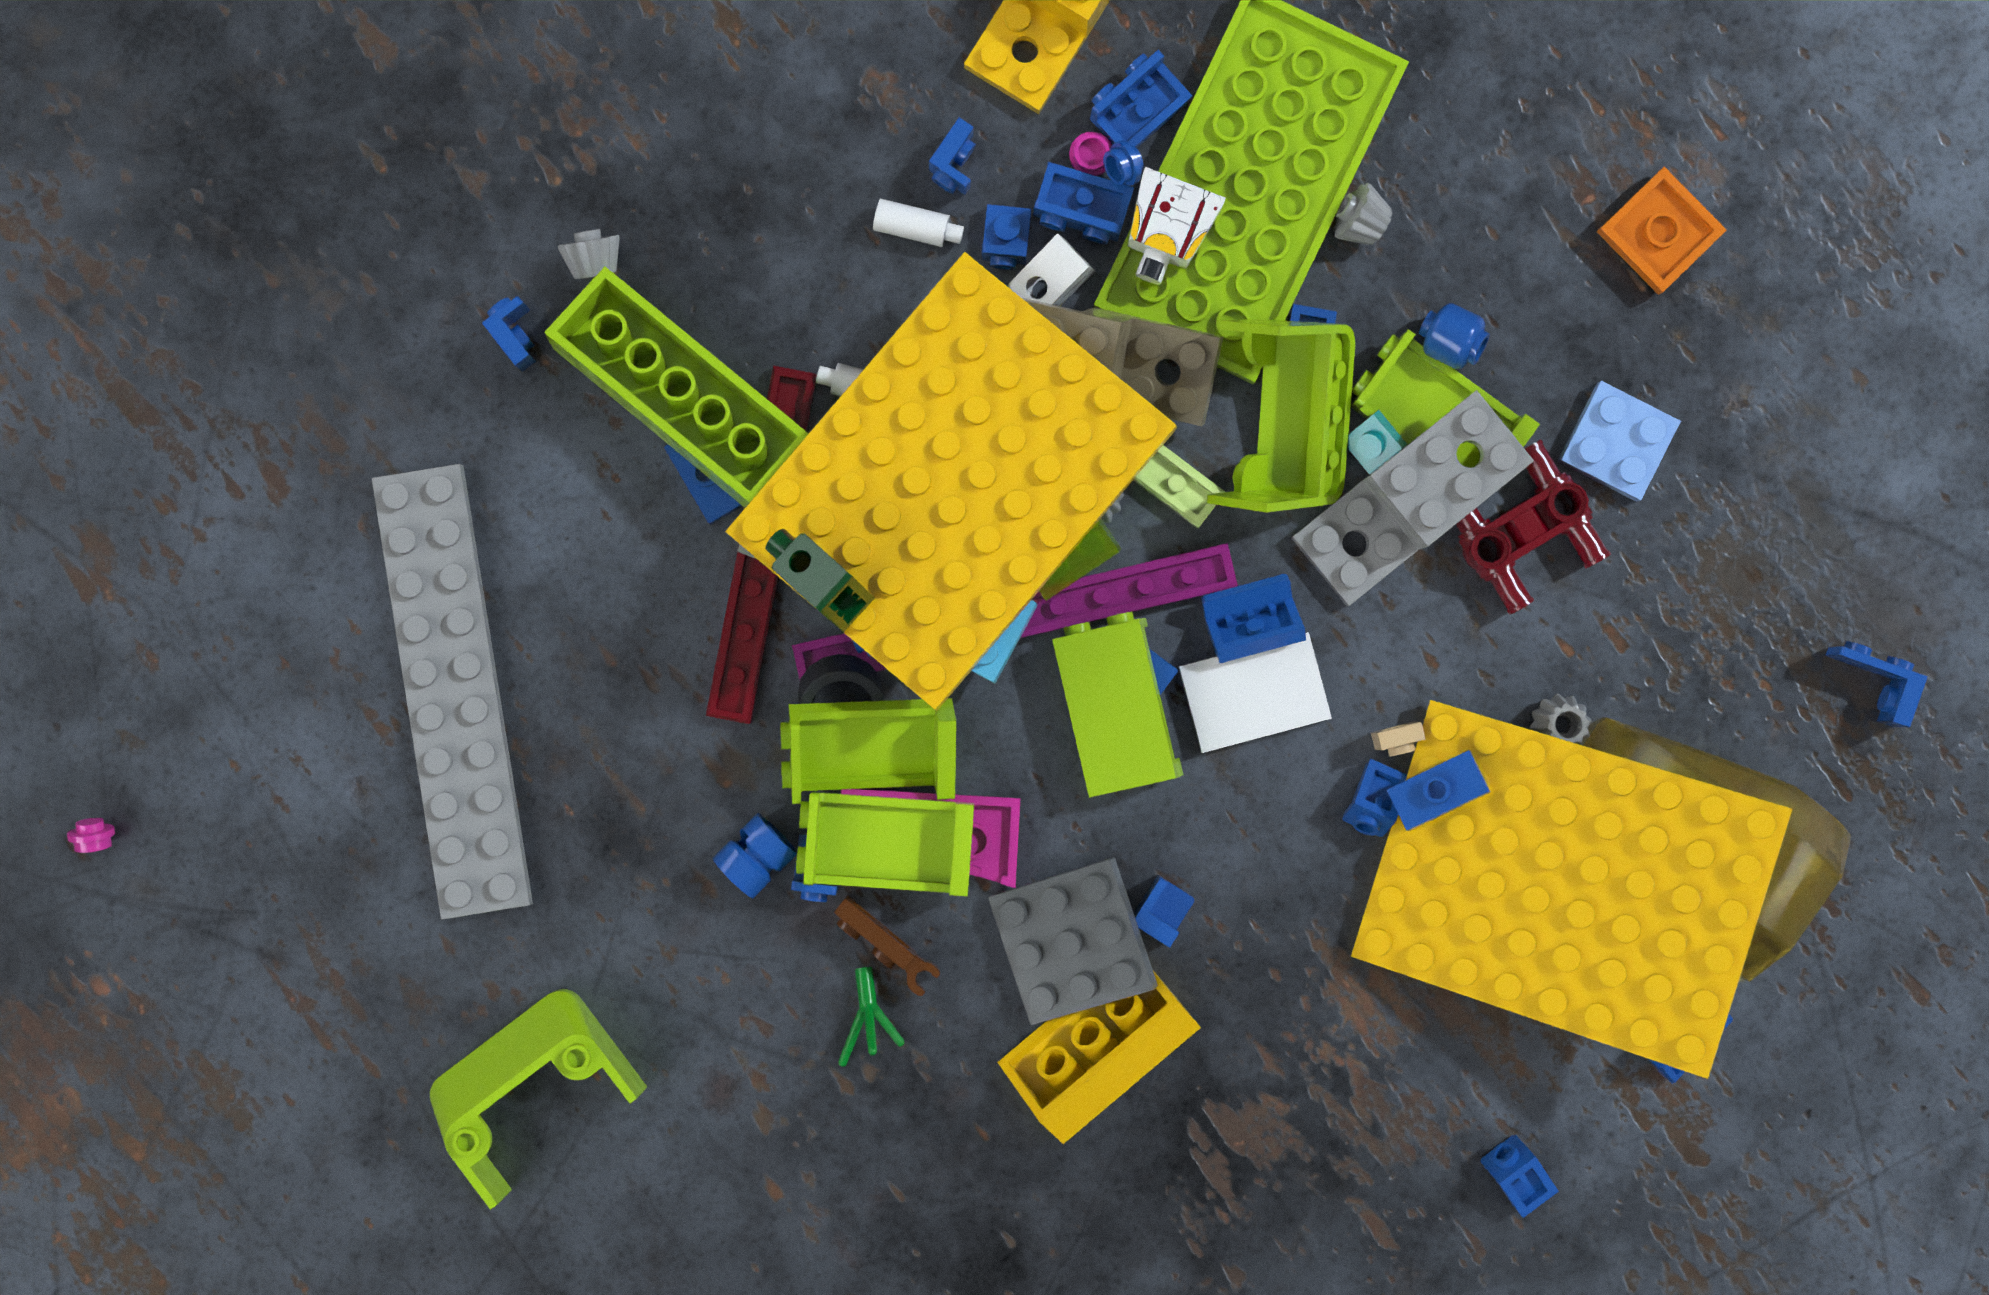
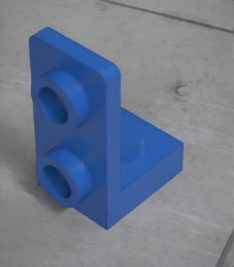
(1899, 698)

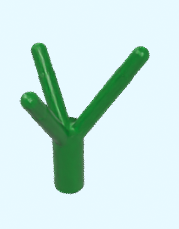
(867, 1011)

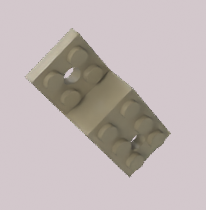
(1134, 350)

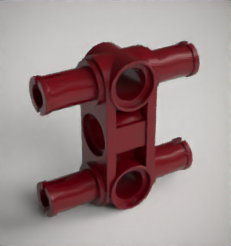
(1530, 526)

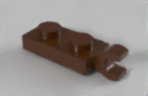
(888, 946)

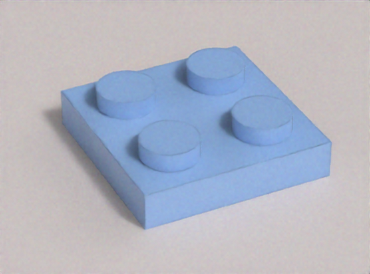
(1619, 441)

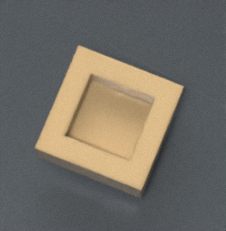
(1399, 738)

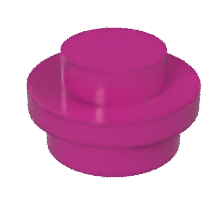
(1088, 152)
(91, 835)

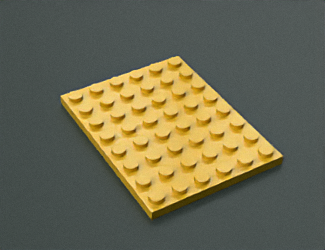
(958, 475)
(1577, 890)

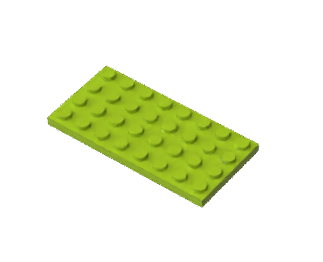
(1281, 141)

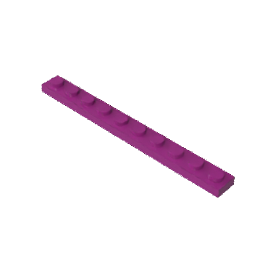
(1089, 598)

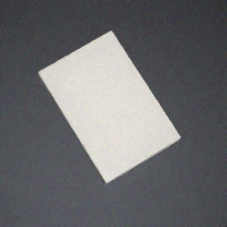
(1254, 695)

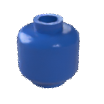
(1454, 336)

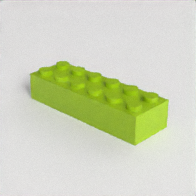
(675, 386)

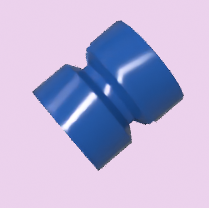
(755, 855)

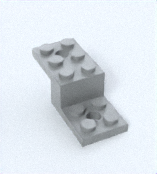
(1412, 498)

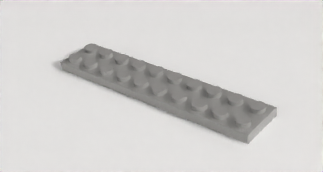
(452, 691)

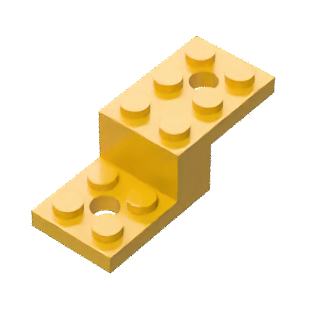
(1054, 28)

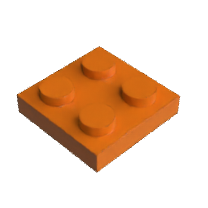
(1661, 230)

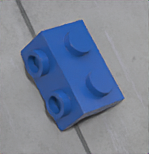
(1139, 102)
(1082, 203)
(1252, 618)

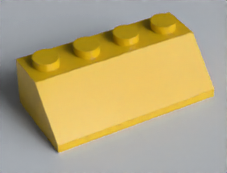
(1093, 1056)

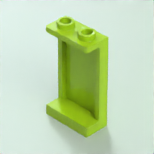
(1420, 390)
(1115, 705)
(869, 746)
(886, 842)

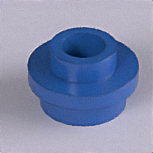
(1123, 163)

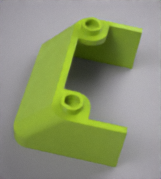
(1301, 415)
(552, 1030)

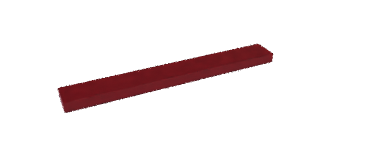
(754, 585)

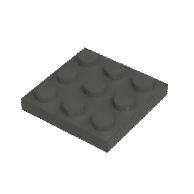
(1073, 941)

